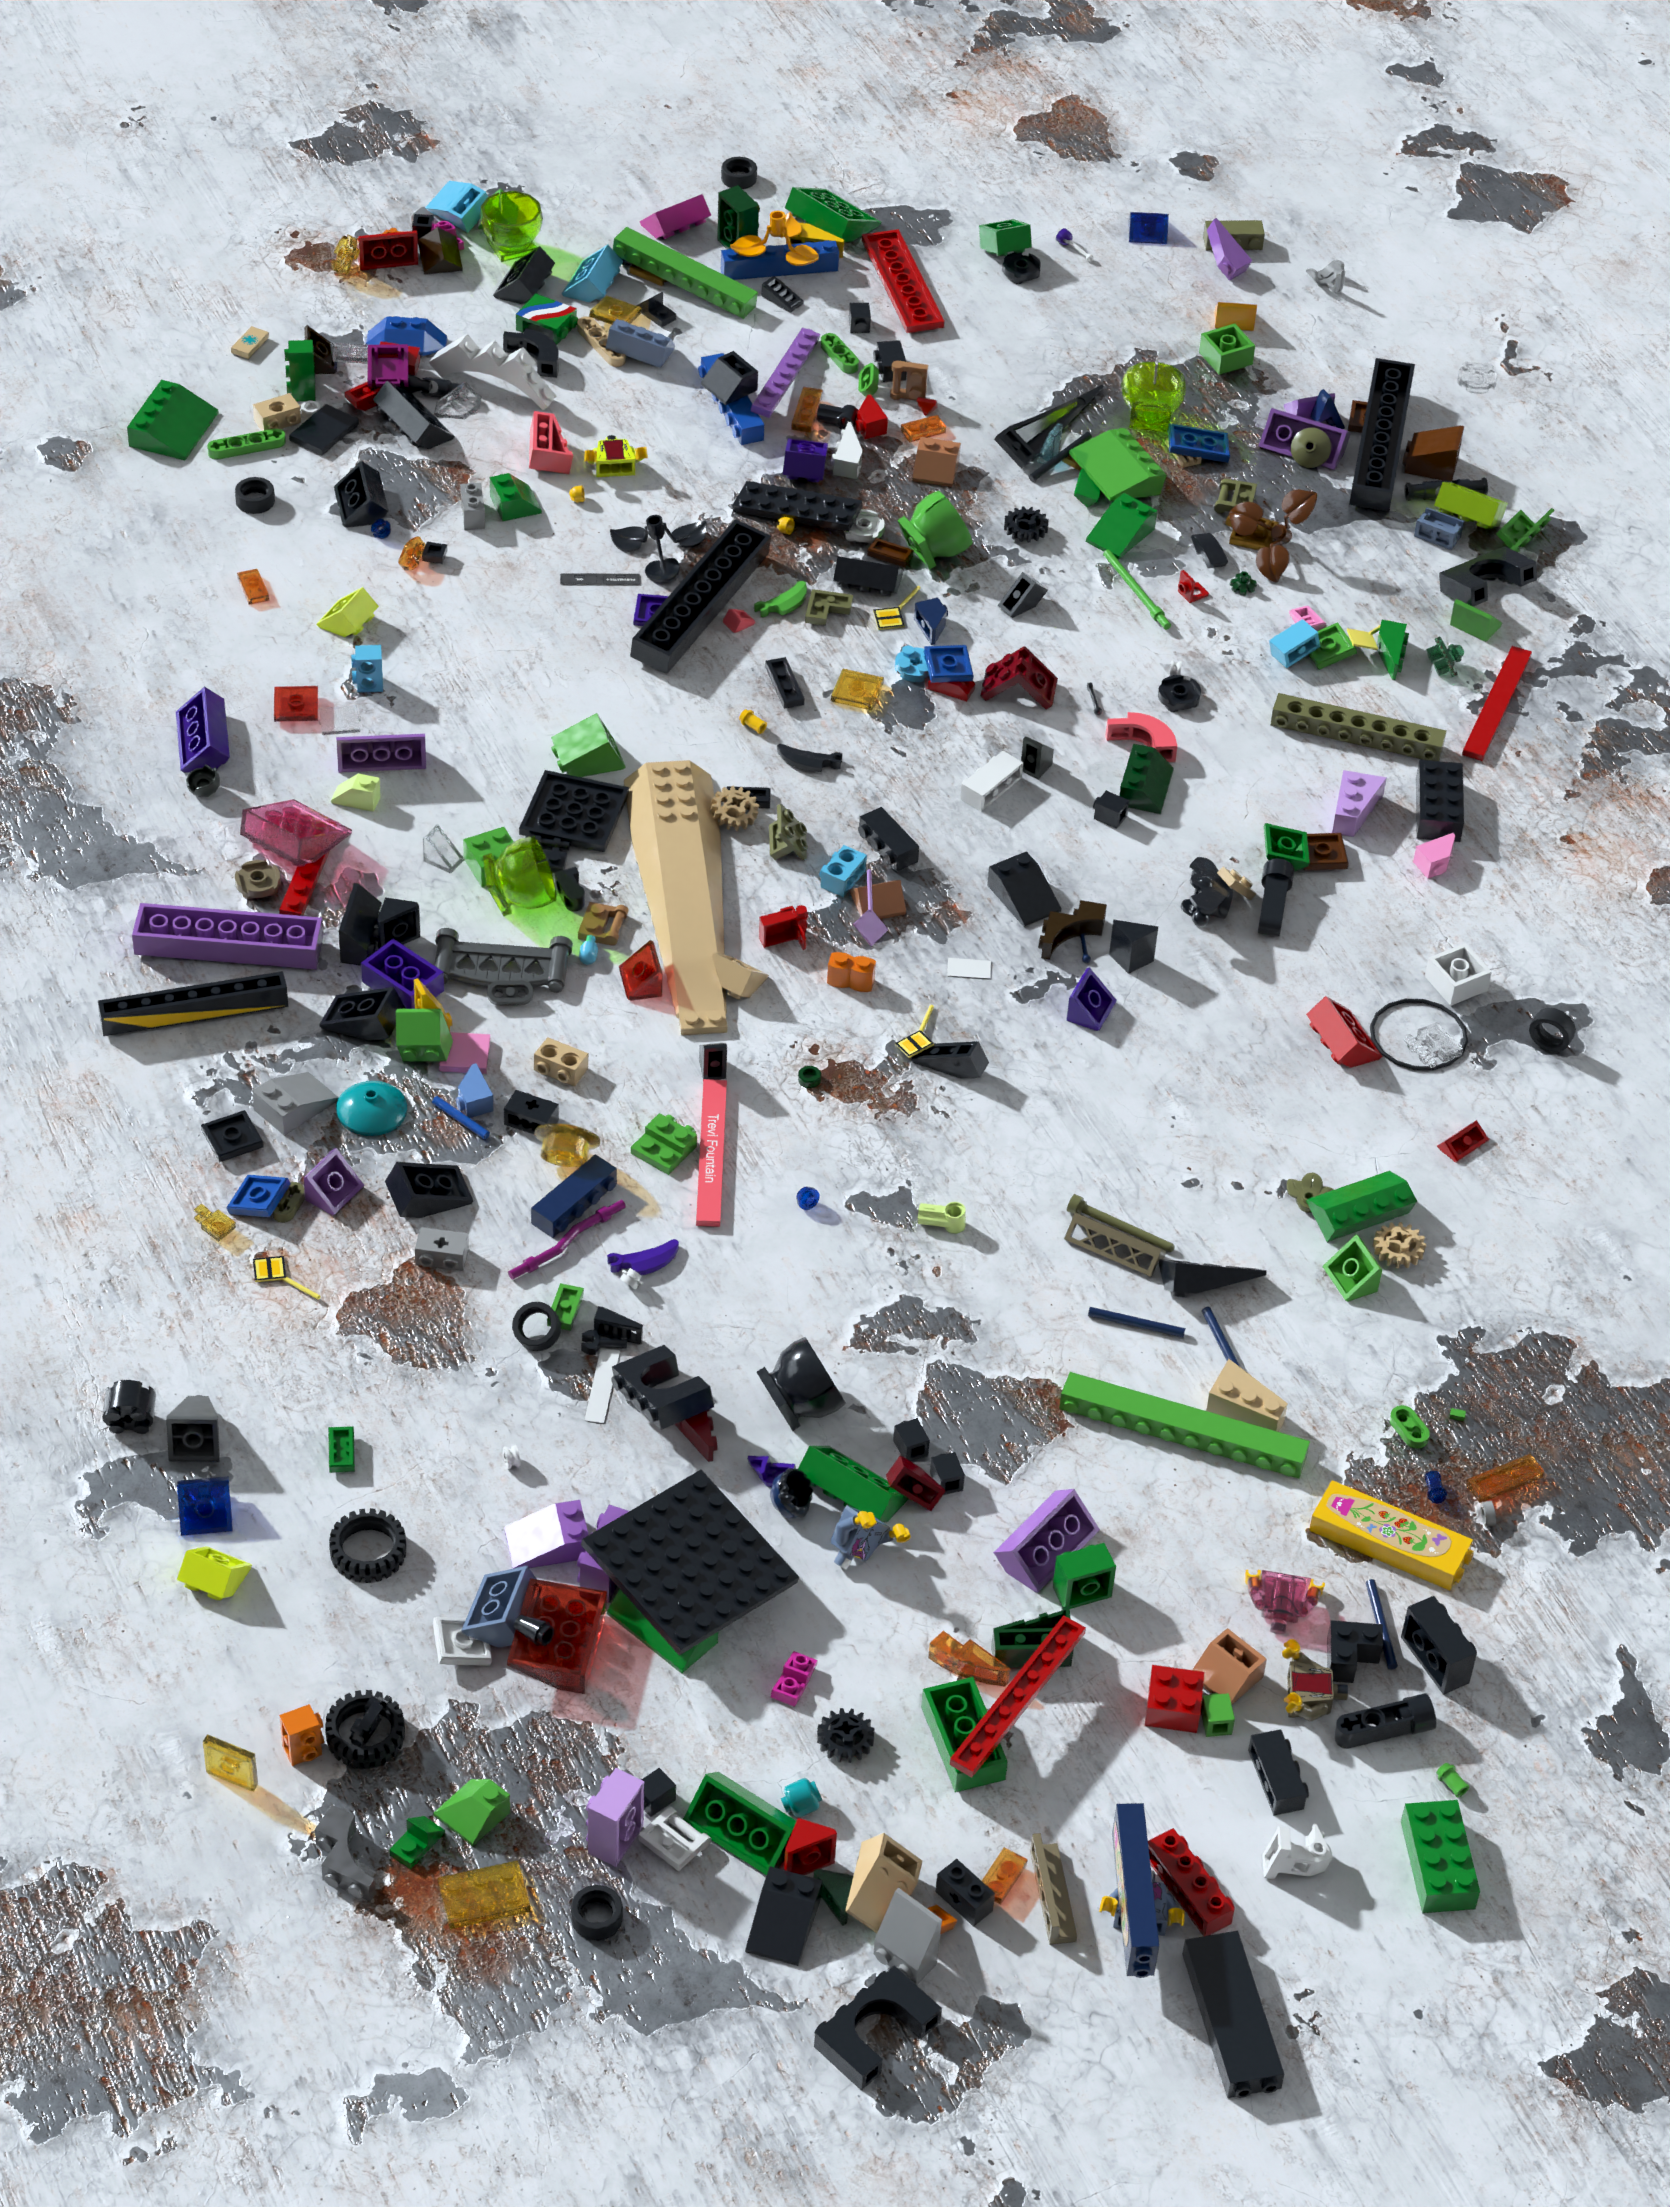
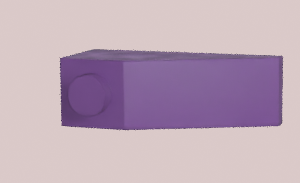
(1227, 252)

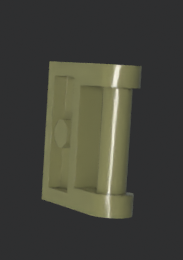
(1243, 493)

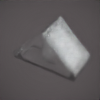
(440, 851)

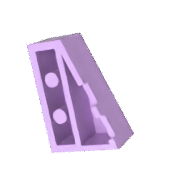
(1356, 800)

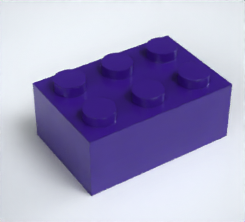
(397, 968)

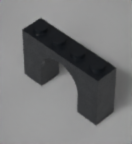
(1466, 579)
(665, 1405)
(889, 1995)

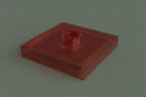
(296, 703)

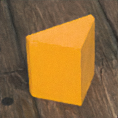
(1235, 313)

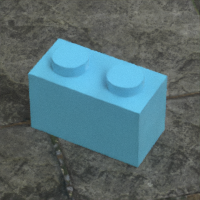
(1294, 643)

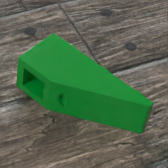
(1390, 645)

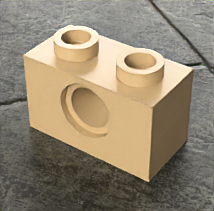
(277, 413)

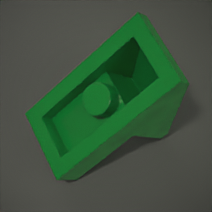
(417, 1841)

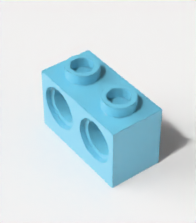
(368, 668)
(843, 870)

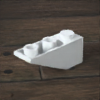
(848, 454)

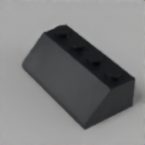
(411, 417)

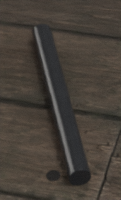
(1059, 457)

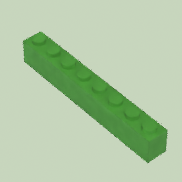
(685, 272)

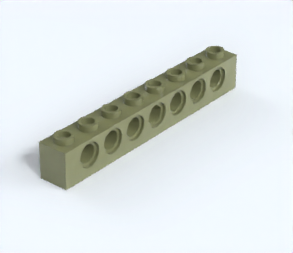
(1358, 727)

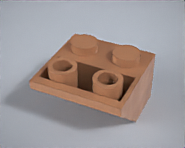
(1230, 1666)

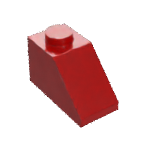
(871, 419)

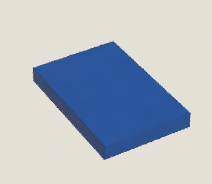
(1198, 442)

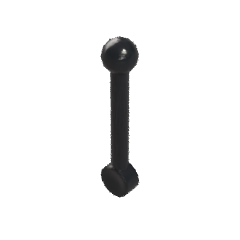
(1097, 711)

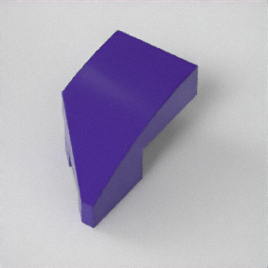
(766, 1470)

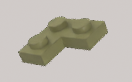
(824, 602)

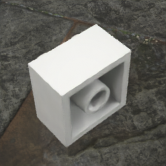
(1458, 974)

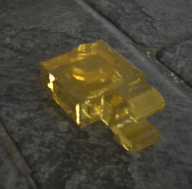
(215, 1224)

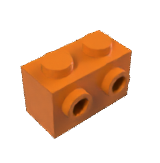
(301, 1734)

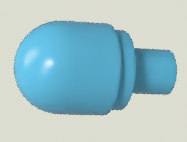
(588, 951)

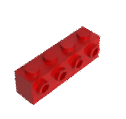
(1190, 1882)

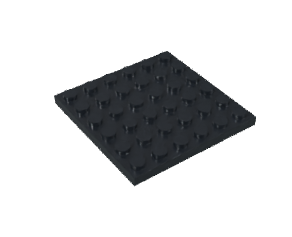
(689, 1561)

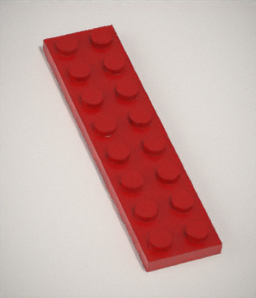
(903, 281)

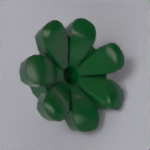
(1243, 583)

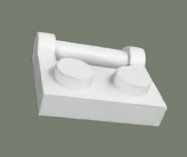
(670, 1844)

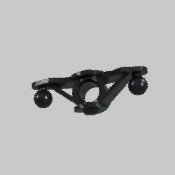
(1211, 893)

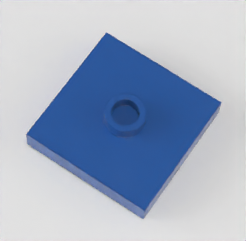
(948, 663)
(258, 1195)

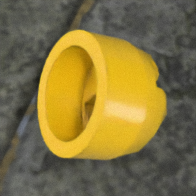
(577, 494)
(786, 525)

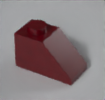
(914, 1483)

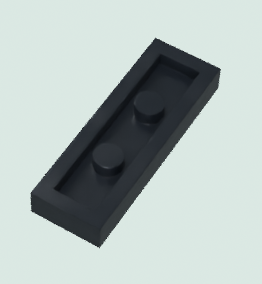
(784, 682)

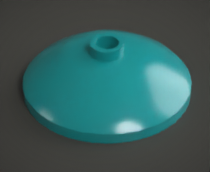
(371, 1108)

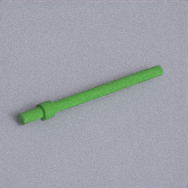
(1155, 611)

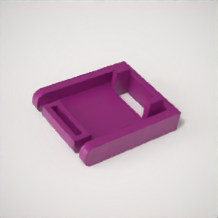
(387, 369)

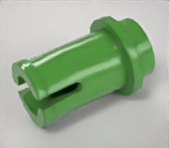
(1452, 1779)

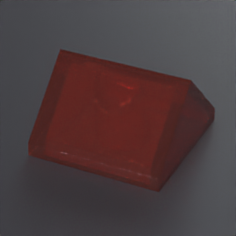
(642, 974)

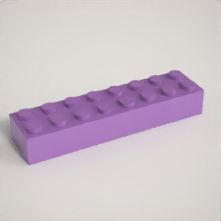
(227, 936)

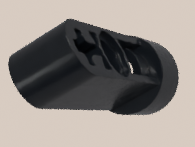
(1276, 880)
(1413, 1716)

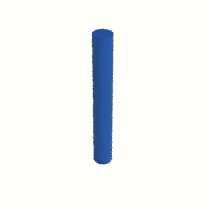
(460, 1117)

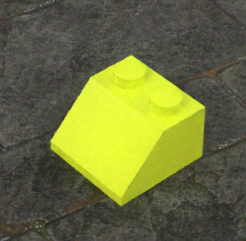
(349, 614)
(212, 1572)

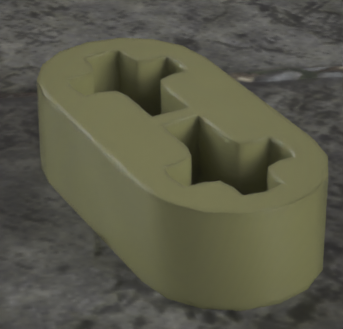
(292, 1204)

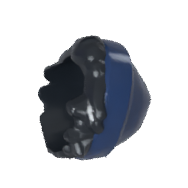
(791, 1493)

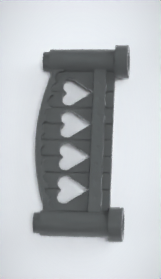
(551, 960)

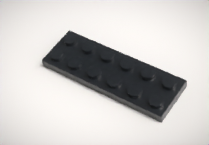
(801, 505)

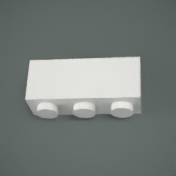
(991, 780)

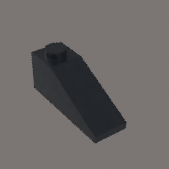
(954, 1059)

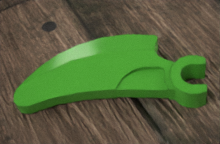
(784, 602)

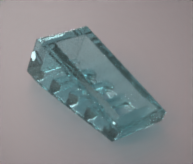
(1052, 445)

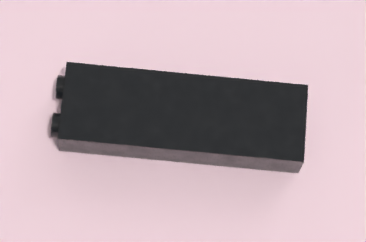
(1233, 2014)

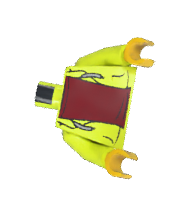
(615, 457)

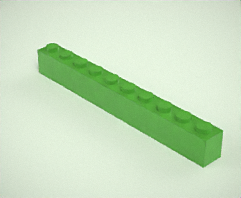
(1184, 1425)

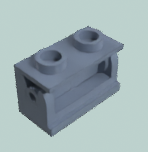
(1439, 528)

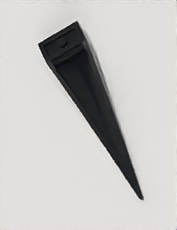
(1025, 439)

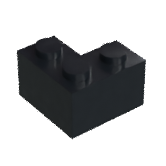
(1352, 1644)

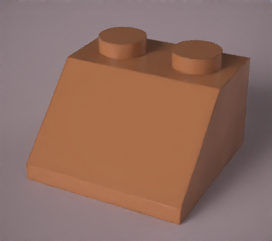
(936, 461)

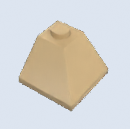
(737, 976)

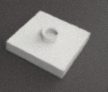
(456, 1647)

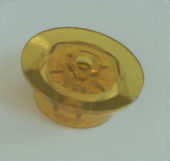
(566, 1144)

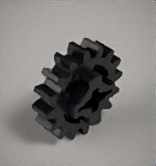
(1026, 524)
(845, 1735)

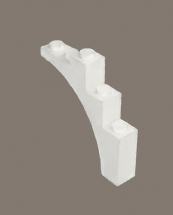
(492, 360)

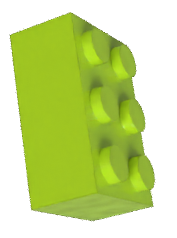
(1470, 505)

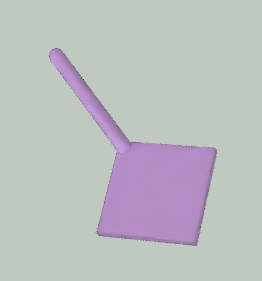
(869, 923)

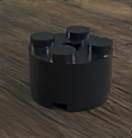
(129, 1407)

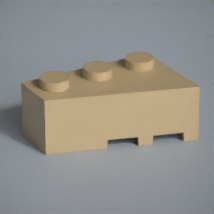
(1245, 1399)

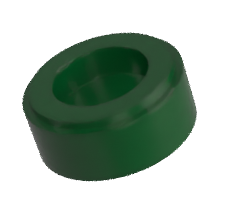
(809, 1077)

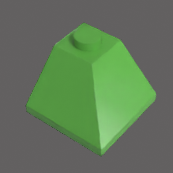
(475, 1809)

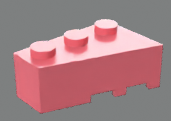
(547, 447)

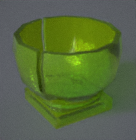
(514, 228)
(1150, 402)
(518, 879)

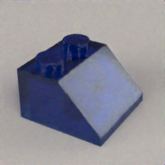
(204, 1506)

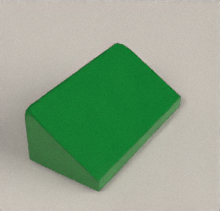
(1086, 490)

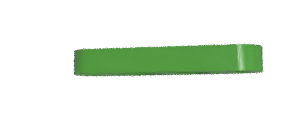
(224, 447)

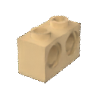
(561, 1061)

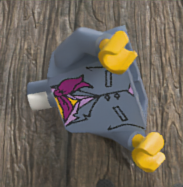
(861, 1533)
(1165, 1907)

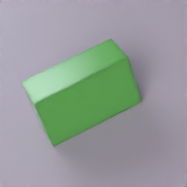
(1457, 1414)

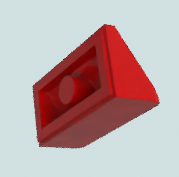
(1463, 1141)

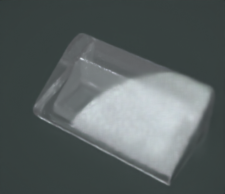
(349, 352)

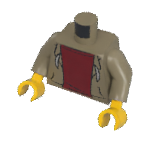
(1309, 1685)

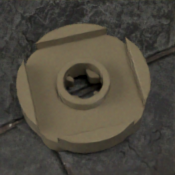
(252, 888)

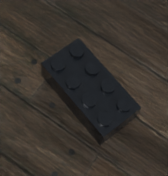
(1439, 800)

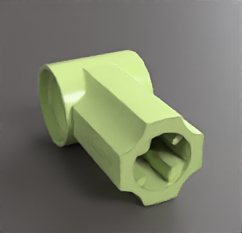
(949, 1216)

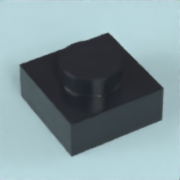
(434, 552)

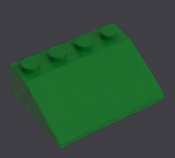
(830, 213)
(170, 421)

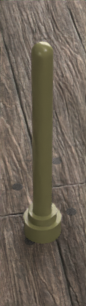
(1079, 1206)

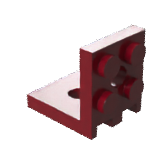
(1024, 669)

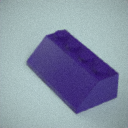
(202, 731)

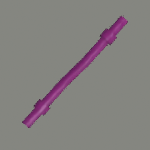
(532, 1263)

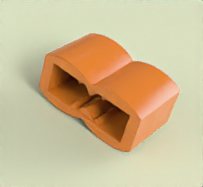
(851, 972)

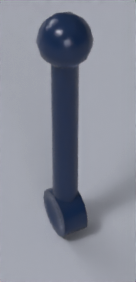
(1086, 958)

